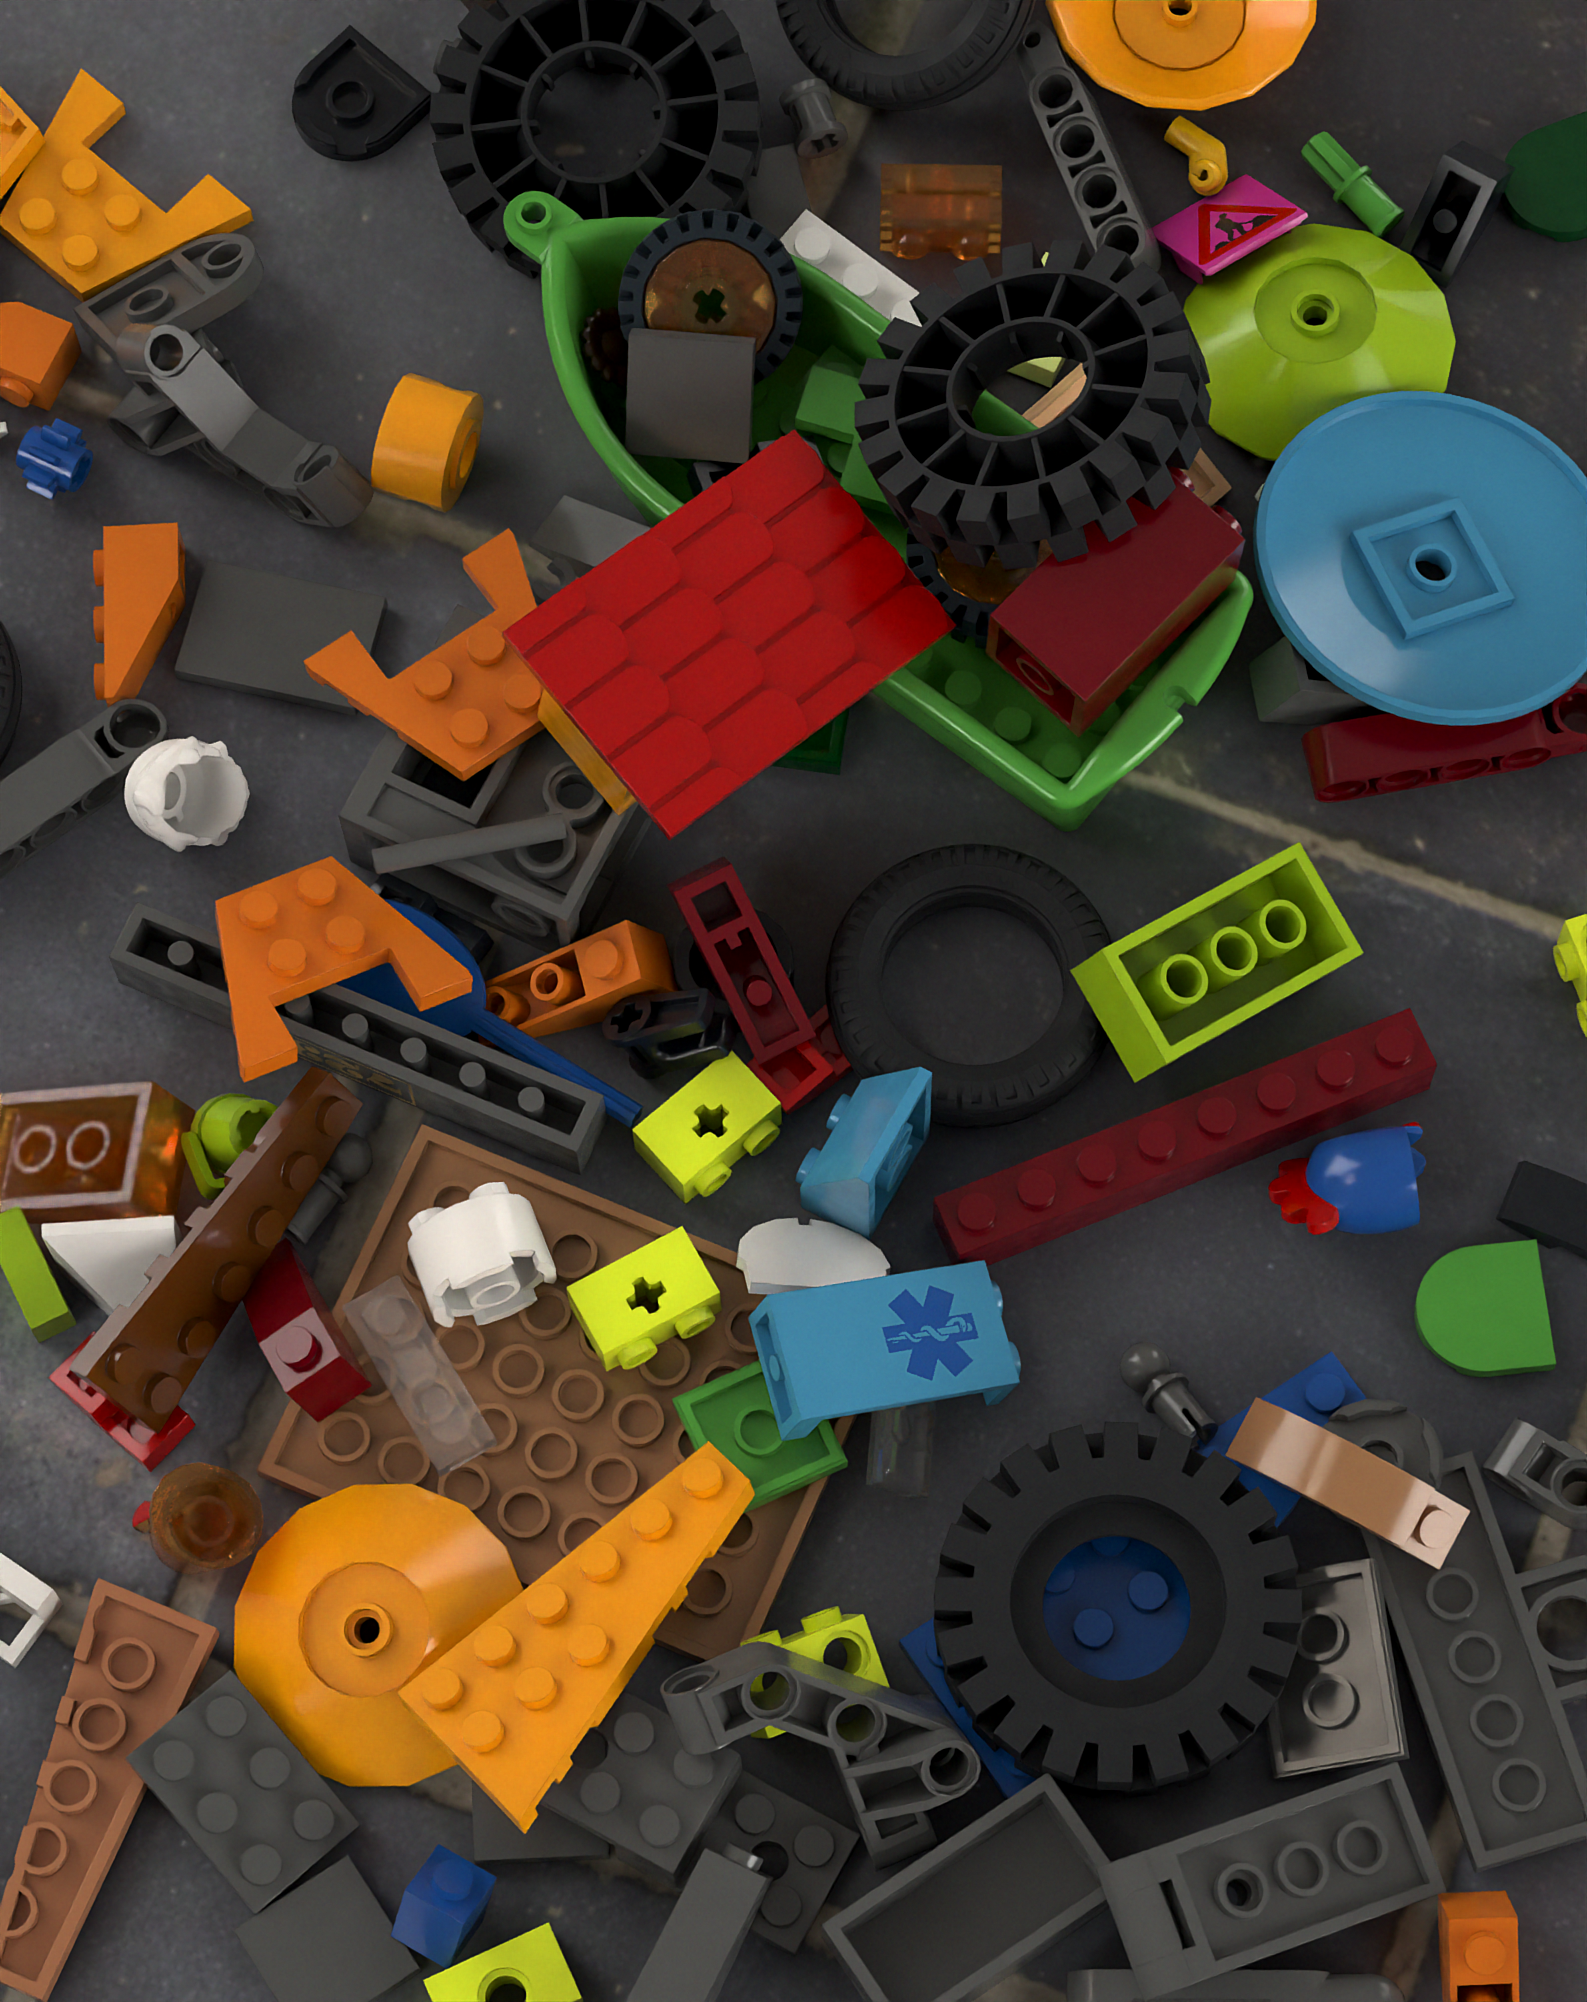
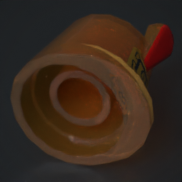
(201, 1519)

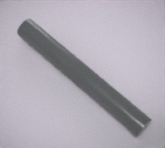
(469, 843)

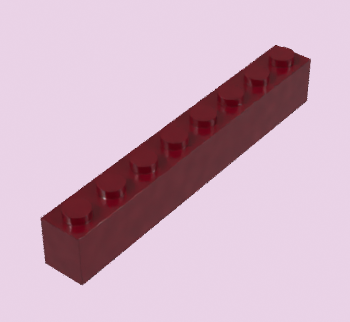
(1185, 1141)

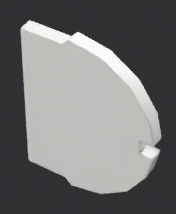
(796, 1257)

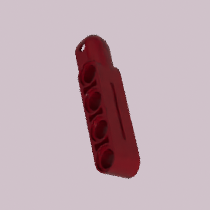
(1402, 754)

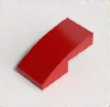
(805, 1069)
(136, 1440)

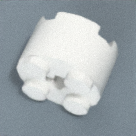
(480, 1256)

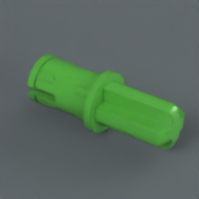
(1352, 184)

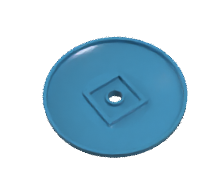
(1441, 485)

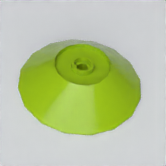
(1278, 374)

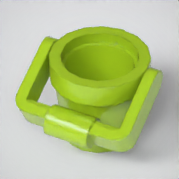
(219, 1135)

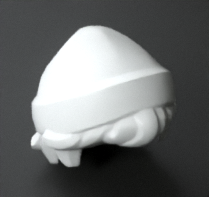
(186, 793)

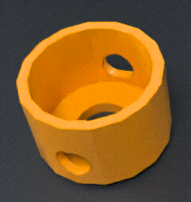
(427, 442)

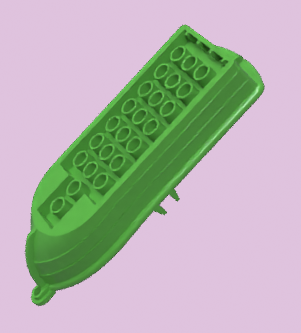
(952, 686)

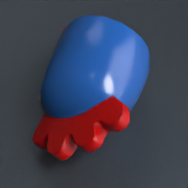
(1354, 1183)

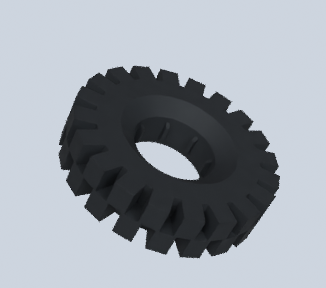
(515, 53)
(1081, 468)

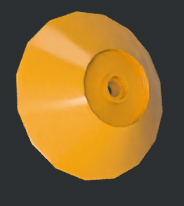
(1187, 60)
(350, 1558)

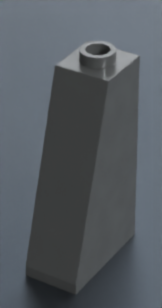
(705, 1928)

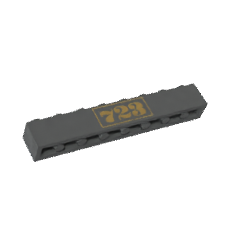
(376, 1046)

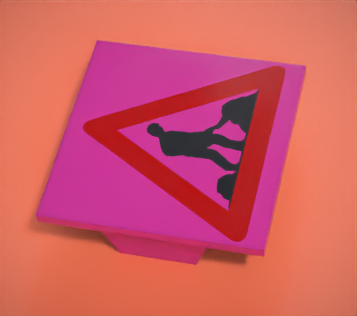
(1226, 226)

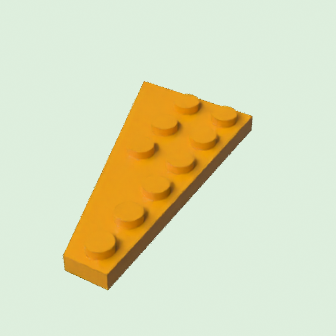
(562, 1651)

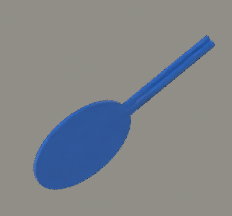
(469, 1014)

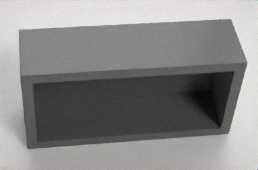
(974, 1904)

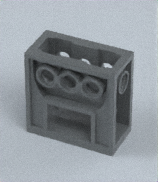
(532, 892)

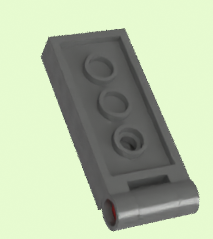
(1296, 1877)

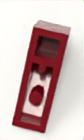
(741, 959)
(302, 1336)

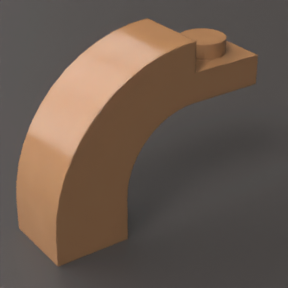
(1348, 1481)

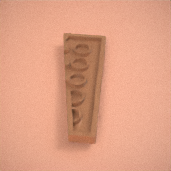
(126, 1683)

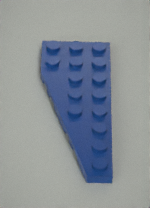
(1121, 1603)

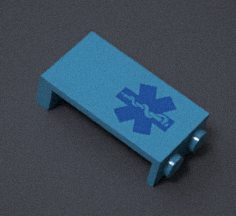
(883, 1345)

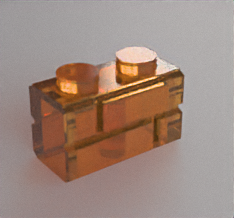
(940, 210)

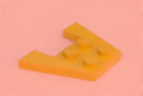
(86, 218)

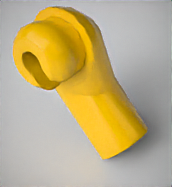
(1205, 153)

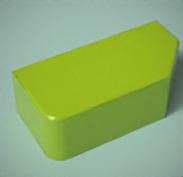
(32, 1277)

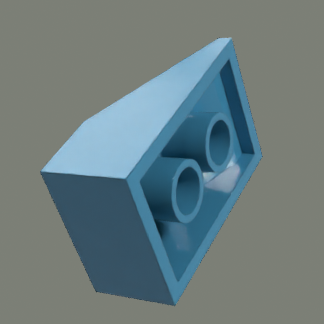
(868, 1151)

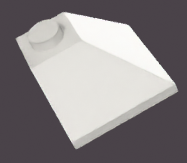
(110, 1255)

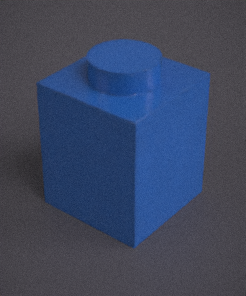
(443, 1906)

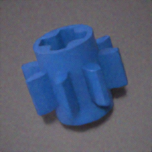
(54, 458)

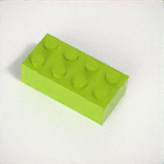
(1216, 961)

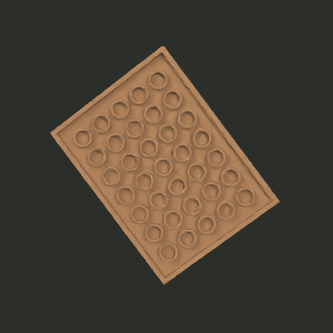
(566, 1431)

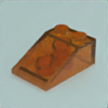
(92, 1152)

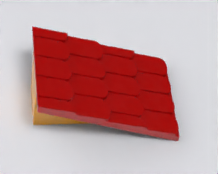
(724, 636)

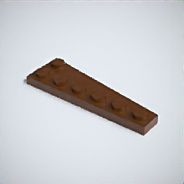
(158, 1343)

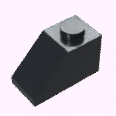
(1455, 210)

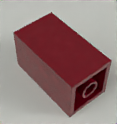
(1100, 619)

